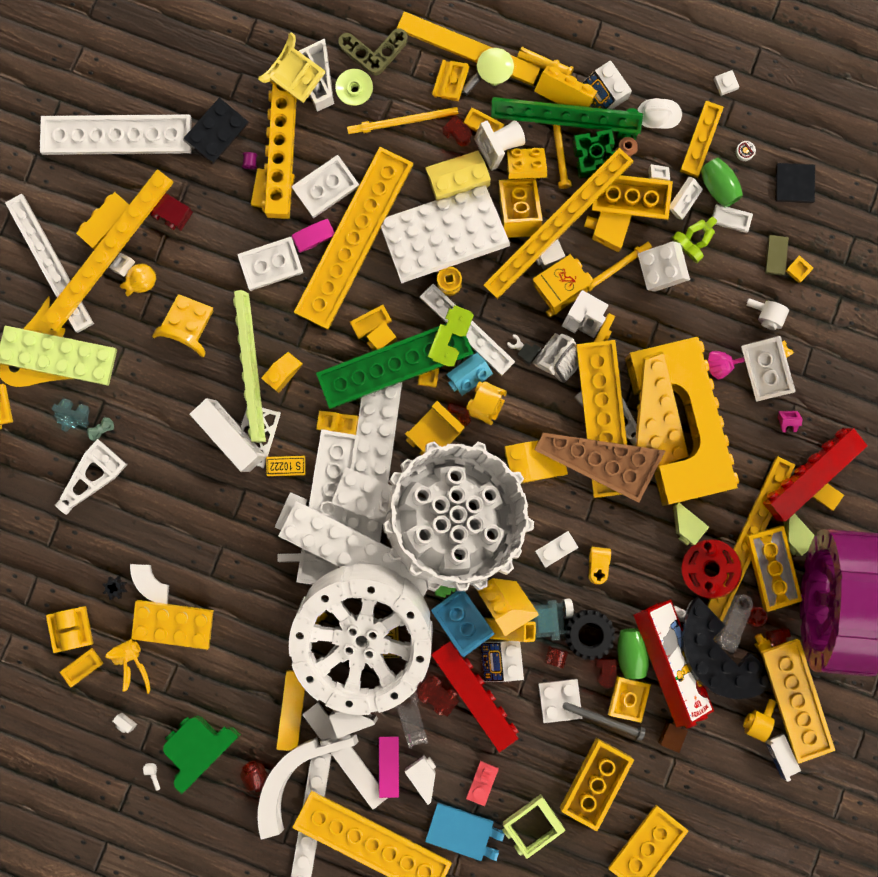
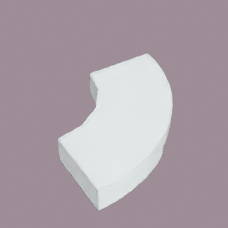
(148, 584)

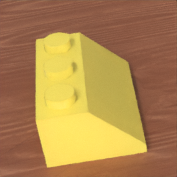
(458, 175)

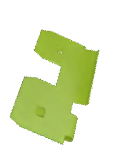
(458, 323)

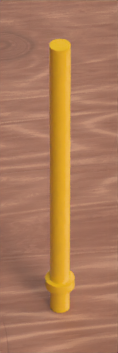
(607, 273)

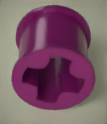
(249, 160)

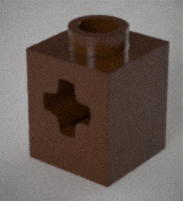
(672, 736)

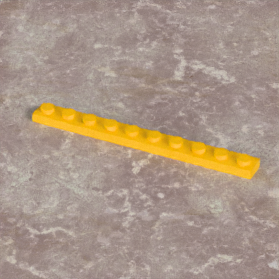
(558, 223)
(107, 250)
(756, 522)

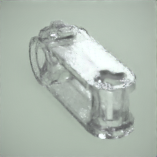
(734, 623)
(412, 722)

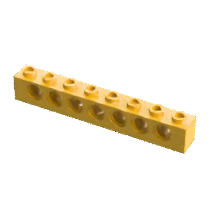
(280, 208)

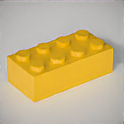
(596, 784)

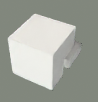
(586, 315)

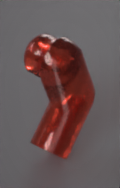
(461, 413)

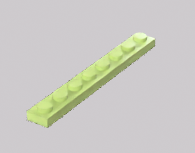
(250, 371)

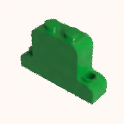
(196, 749)

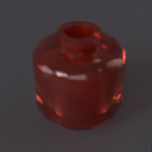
(253, 776)

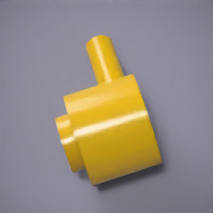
(759, 724)

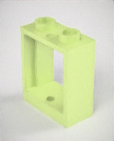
(542, 841)

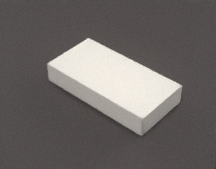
(732, 218)

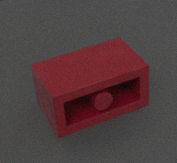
(172, 212)

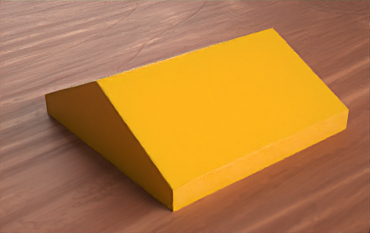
(629, 699)

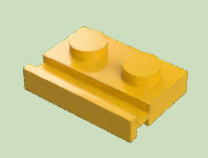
(450, 80)

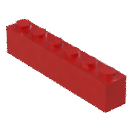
(814, 474)
(475, 696)

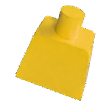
(609, 229)

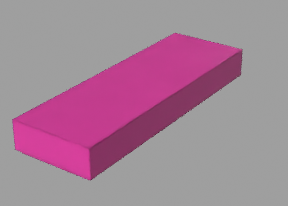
(388, 767)

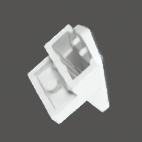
(558, 357)

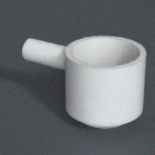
(772, 313)

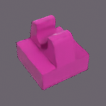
(789, 418)

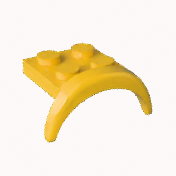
(185, 323)

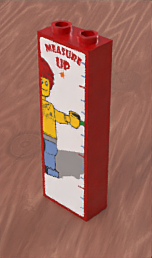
(662, 639)

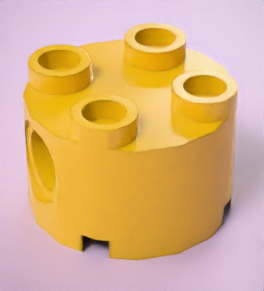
(486, 402)

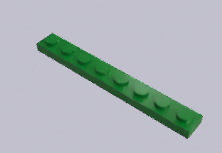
(567, 115)

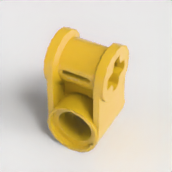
(599, 560)

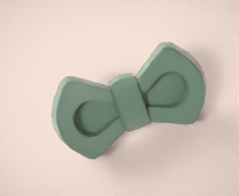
(105, 425)

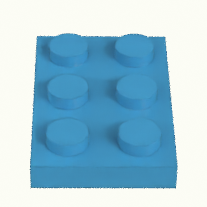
(462, 622)

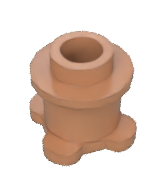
(631, 143)

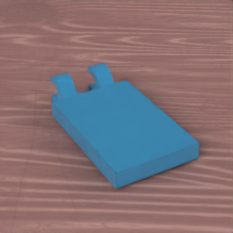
(463, 833)

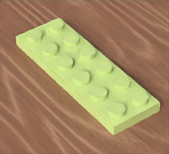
(57, 355)

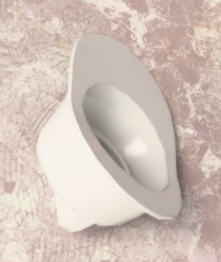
(660, 113)

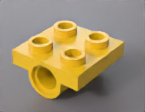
(526, 163)
(69, 629)

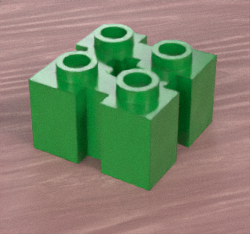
(585, 146)

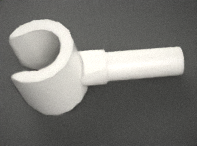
(151, 769)

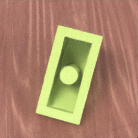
(688, 525)
(798, 535)

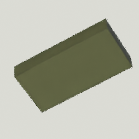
(776, 255)

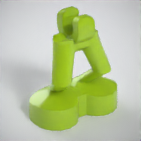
(688, 247)

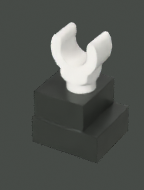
(526, 352)

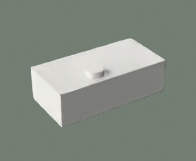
(227, 435)

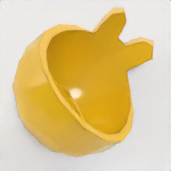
(139, 279)

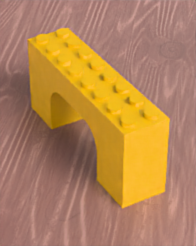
(709, 464)

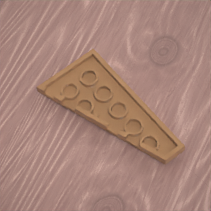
(615, 465)

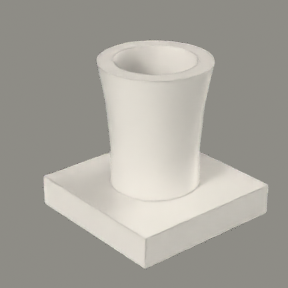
(495, 143)

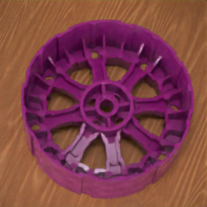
(841, 603)

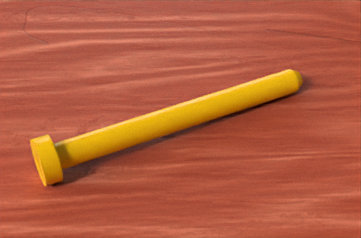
(564, 183)

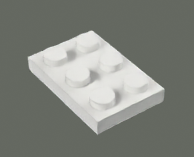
(325, 186)
(270, 263)
(768, 368)

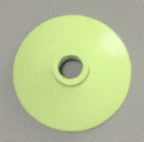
(350, 79)

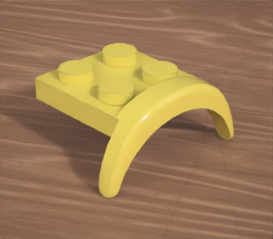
(294, 71)

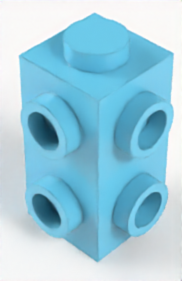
(468, 374)

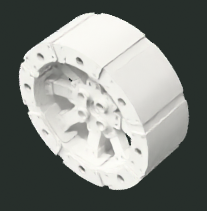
(389, 590)

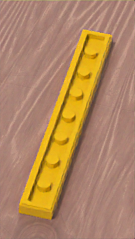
(461, 45)

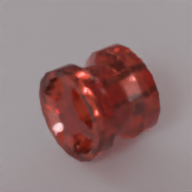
(760, 617)

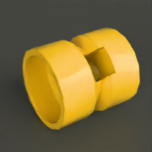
(449, 281)

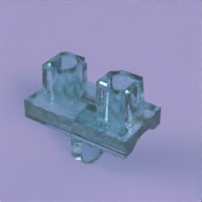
(69, 417)

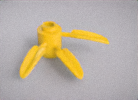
(124, 653)

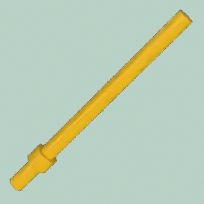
(366, 127)

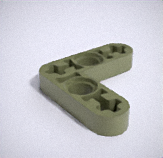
(377, 56)

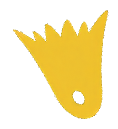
(27, 377)

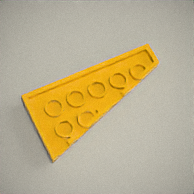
(658, 415)

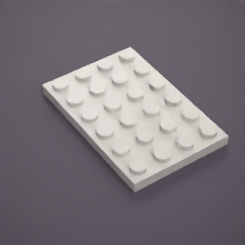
(443, 233)

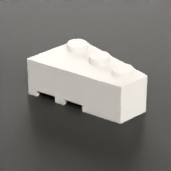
(322, 94)

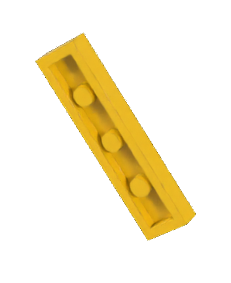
(701, 139)

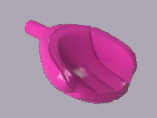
(721, 364)

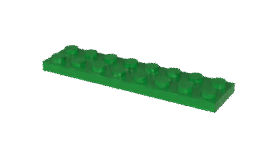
(385, 367)

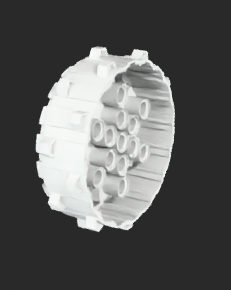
(435, 557)

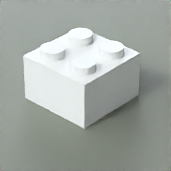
(663, 266)

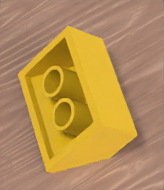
(507, 604)

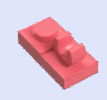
(482, 783)

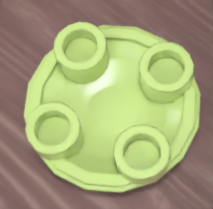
(495, 66)

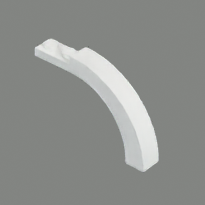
(269, 805)

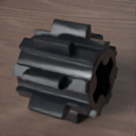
(109, 590)

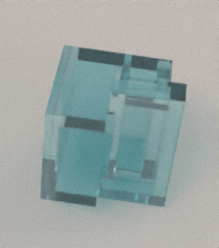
(550, 620)

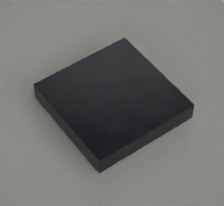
(795, 183)

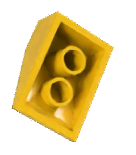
(520, 207)
(531, 463)

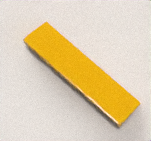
(290, 713)

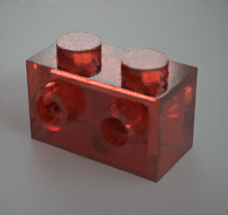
(436, 694)

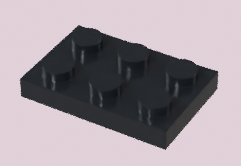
(216, 131)

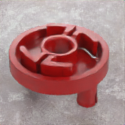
(710, 552)

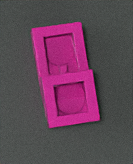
(313, 235)

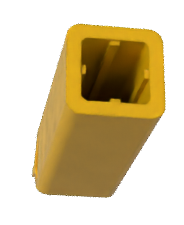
(525, 633)

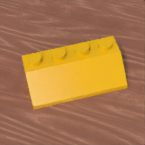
(636, 197)

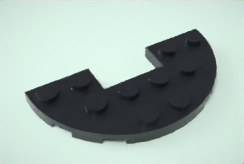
(711, 664)

